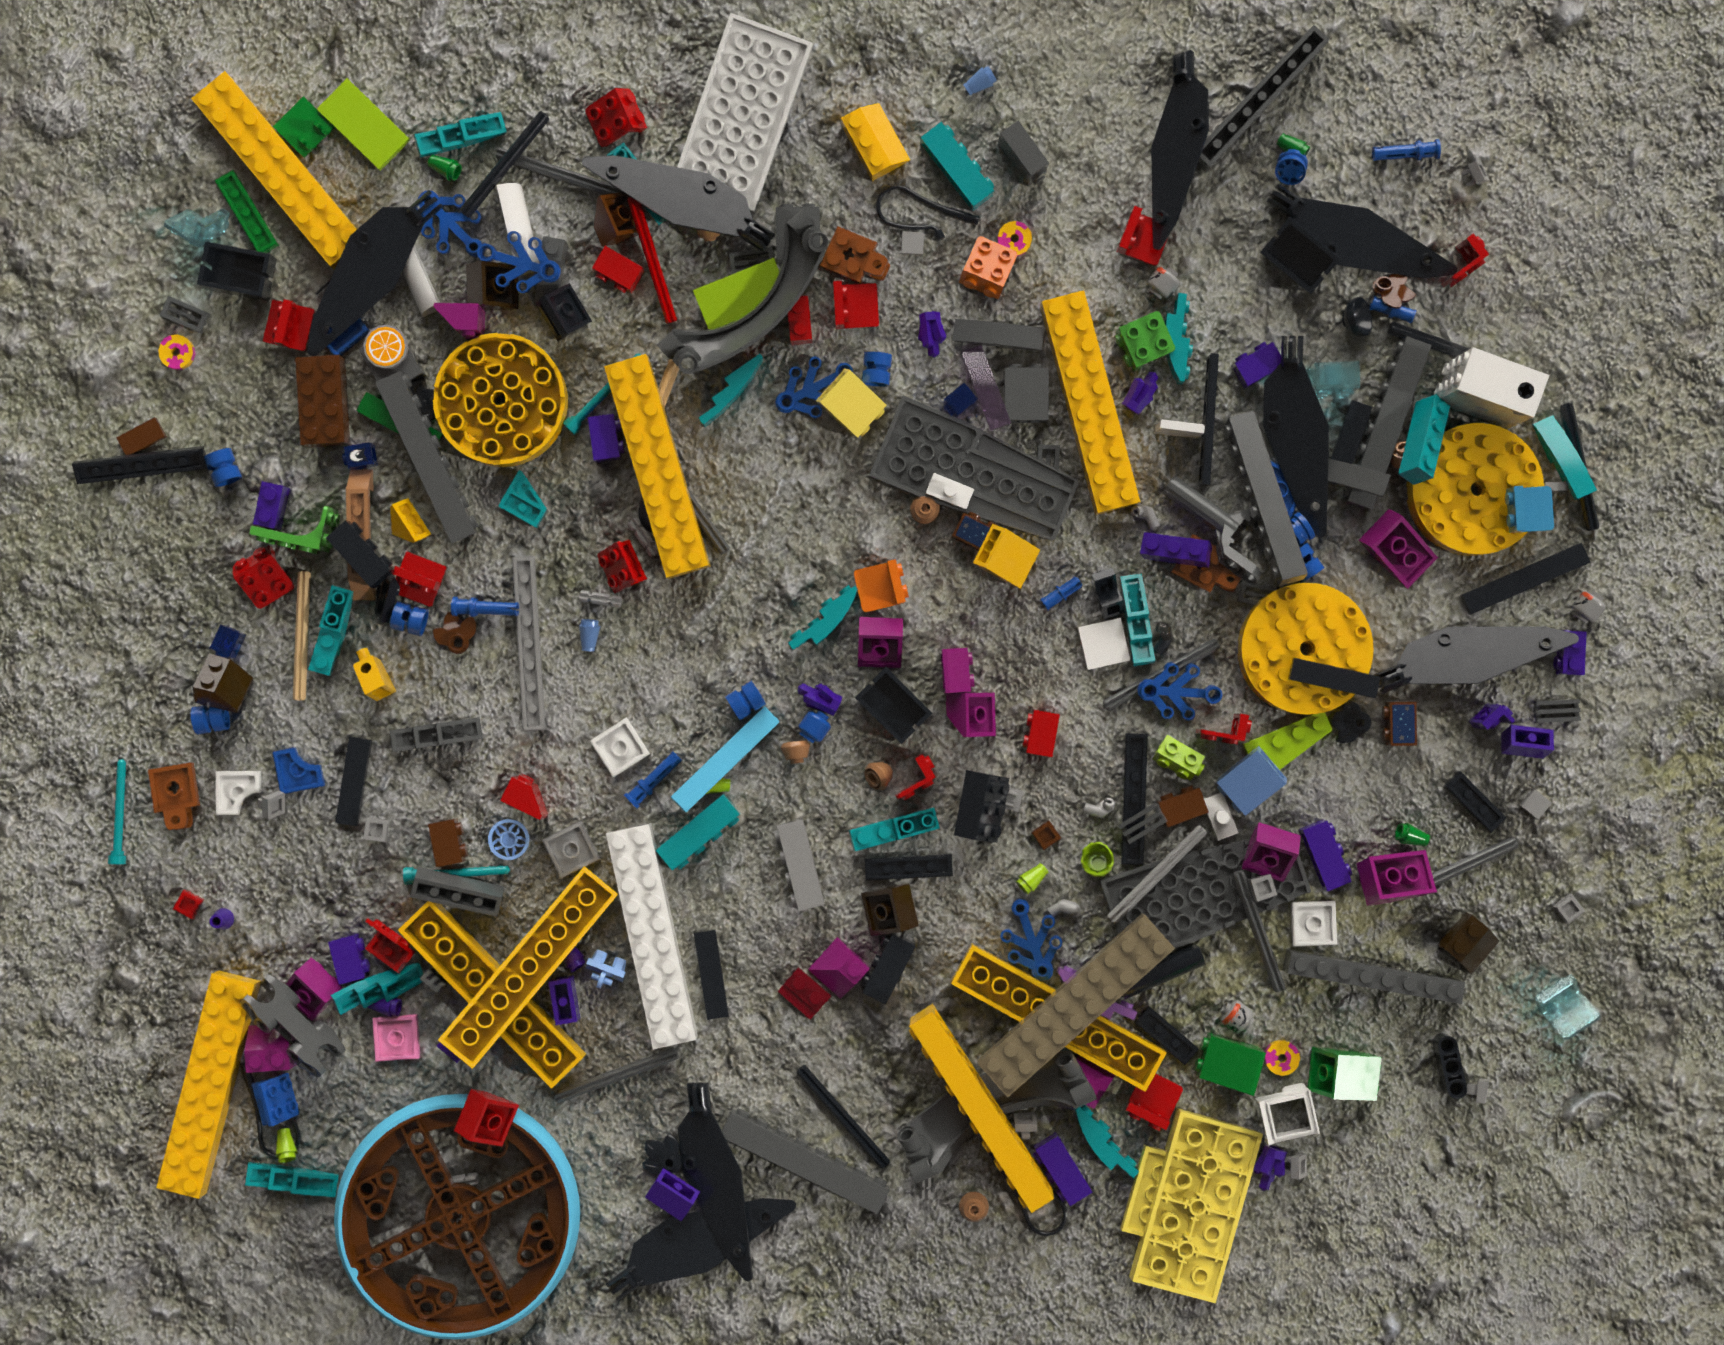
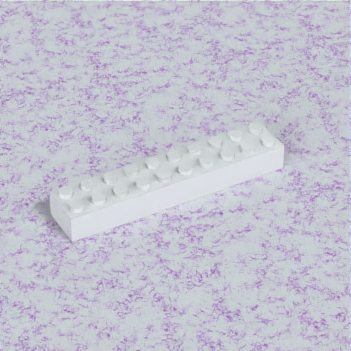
(652, 936)

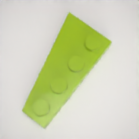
(1291, 740)

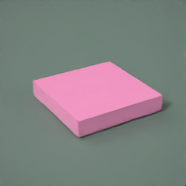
(396, 1037)

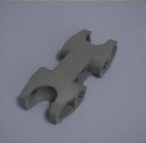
(293, 1026)

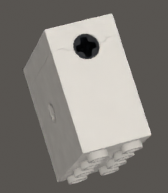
(1491, 388)

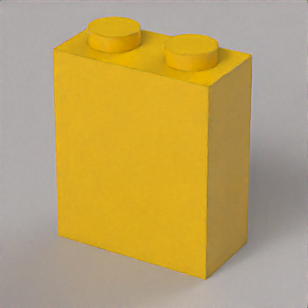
(1006, 556)

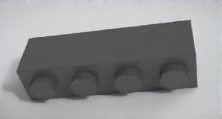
(457, 891)

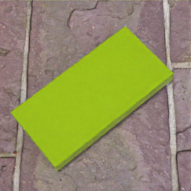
(363, 124)
(735, 294)

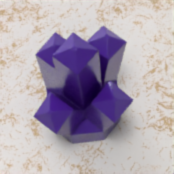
(931, 332)
(1141, 393)
(820, 698)
(1270, 1164)

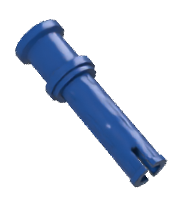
(1417, 151)
(474, 607)
(646, 786)

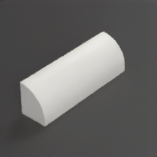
(516, 217)
(420, 284)

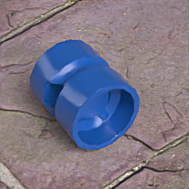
(876, 369)
(223, 468)
(1312, 564)
(416, 622)
(745, 700)
(205, 719)

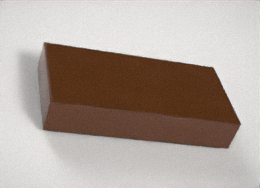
(141, 437)

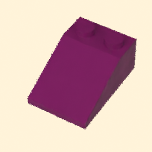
(1398, 548)
(1395, 877)

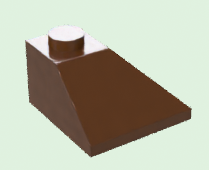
(614, 219)

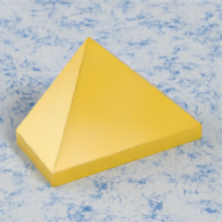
(407, 522)

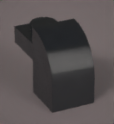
(1107, 593)

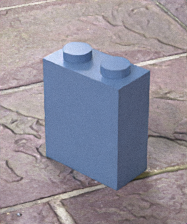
(1251, 781)

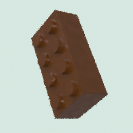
(322, 401)

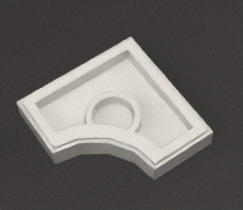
(234, 789)

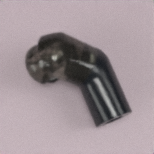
(1165, 637)

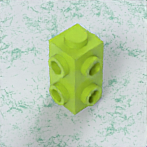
(1179, 758)

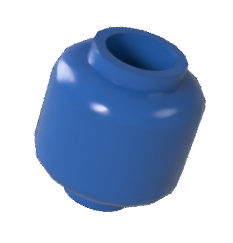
(814, 726)

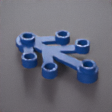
(448, 221)
(523, 263)
(809, 389)
(1176, 690)
(1032, 943)

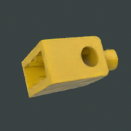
(373, 676)

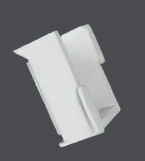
(1288, 1093)

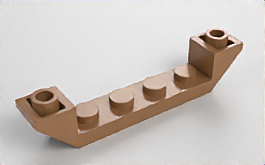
(358, 510)

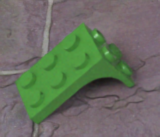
(308, 543)

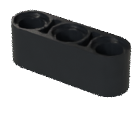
(1442, 1058)

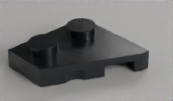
(385, 598)

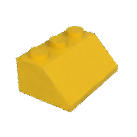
(874, 140)

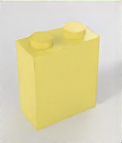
(851, 403)

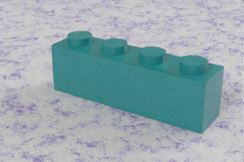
(957, 166)
(1424, 439)
(699, 831)

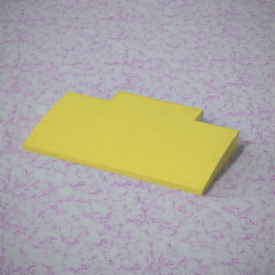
(1190, 1204)

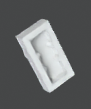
(949, 491)
(1220, 816)

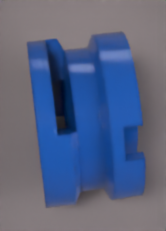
(1291, 166)
(1302, 528)

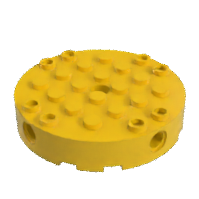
(532, 407)
(1445, 504)
(1298, 615)

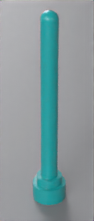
(573, 424)
(117, 855)
(409, 872)

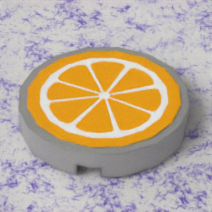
(386, 347)

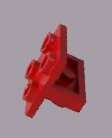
(288, 325)
(621, 566)
(419, 578)

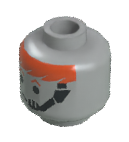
(1163, 282)
(1588, 607)
(1237, 1016)

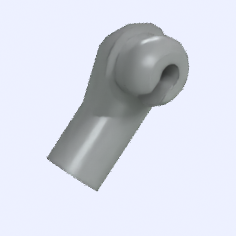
(1147, 513)
(1101, 809)
(1065, 906)

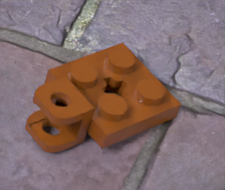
(864, 259)
(1206, 577)
(178, 804)

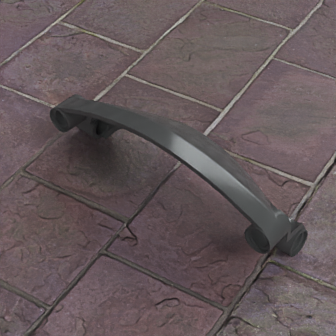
(794, 276)
(942, 1128)

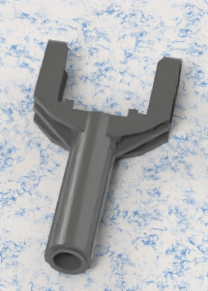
(1221, 522)

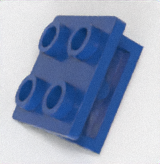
(275, 1099)

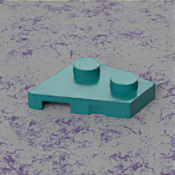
(523, 501)

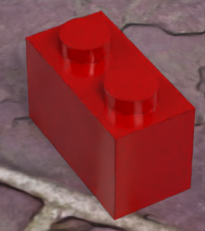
(618, 270)
(800, 322)
(1041, 733)

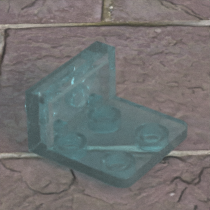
(196, 228)
(1566, 1007)

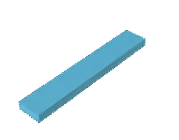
(724, 759)

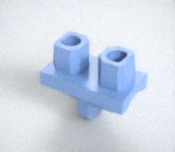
(596, 964)

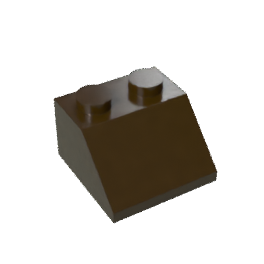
(485, 291)
(221, 684)
(890, 909)
(1468, 942)

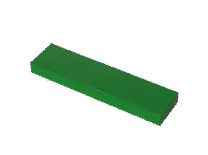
(246, 212)
(376, 410)

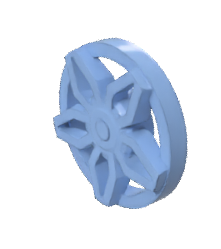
(508, 839)

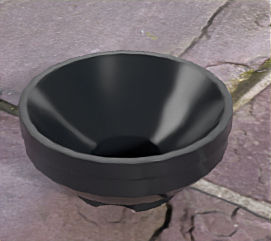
(1357, 317)

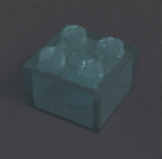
(1335, 378)

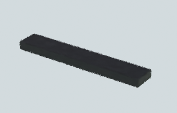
(1208, 419)
(139, 465)
(1525, 578)
(1134, 794)

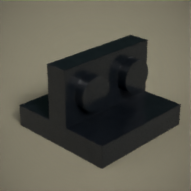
(563, 311)

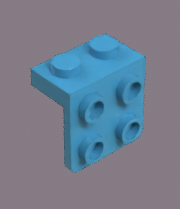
(1529, 509)

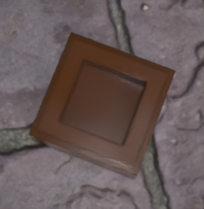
(1046, 835)

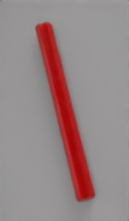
(652, 261)

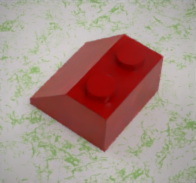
(525, 796)
(486, 1118)

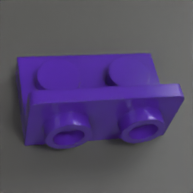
(1572, 658)
(1491, 716)

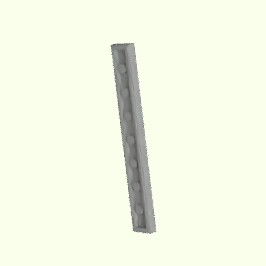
(529, 644)

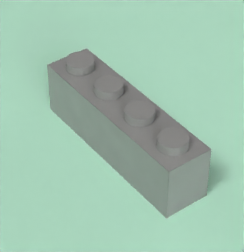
(800, 865)

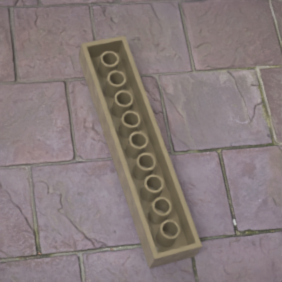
(1075, 1004)

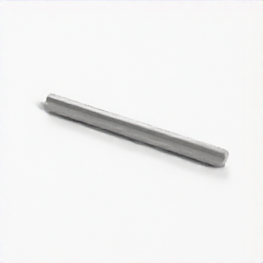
(1157, 874)

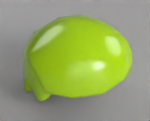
(1097, 859)

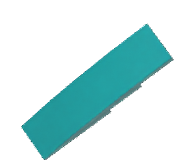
(461, 134)
(737, 382)
(1564, 456)
(1137, 619)
(379, 986)
(291, 1179)

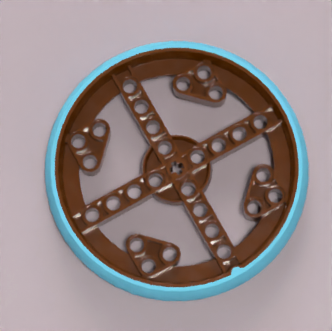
(446, 1320)

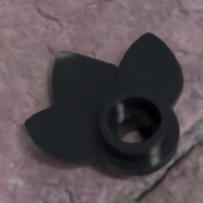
(426, 397)
(1346, 722)
(659, 1153)

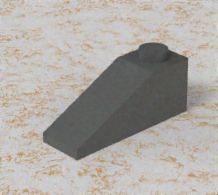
(555, 251)

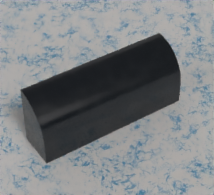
(1170, 967)

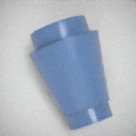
(980, 80)
(589, 633)

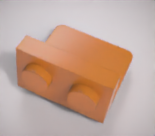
(988, 267)
(880, 586)

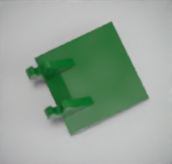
(303, 126)

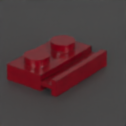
(804, 993)

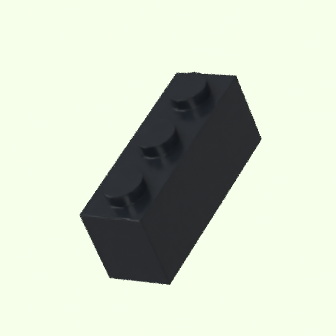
(361, 553)
(887, 967)

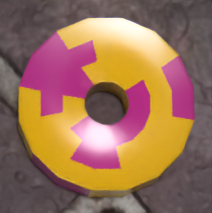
(1018, 229)
(167, 349)
(1291, 1060)

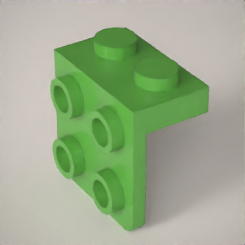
(1144, 340)

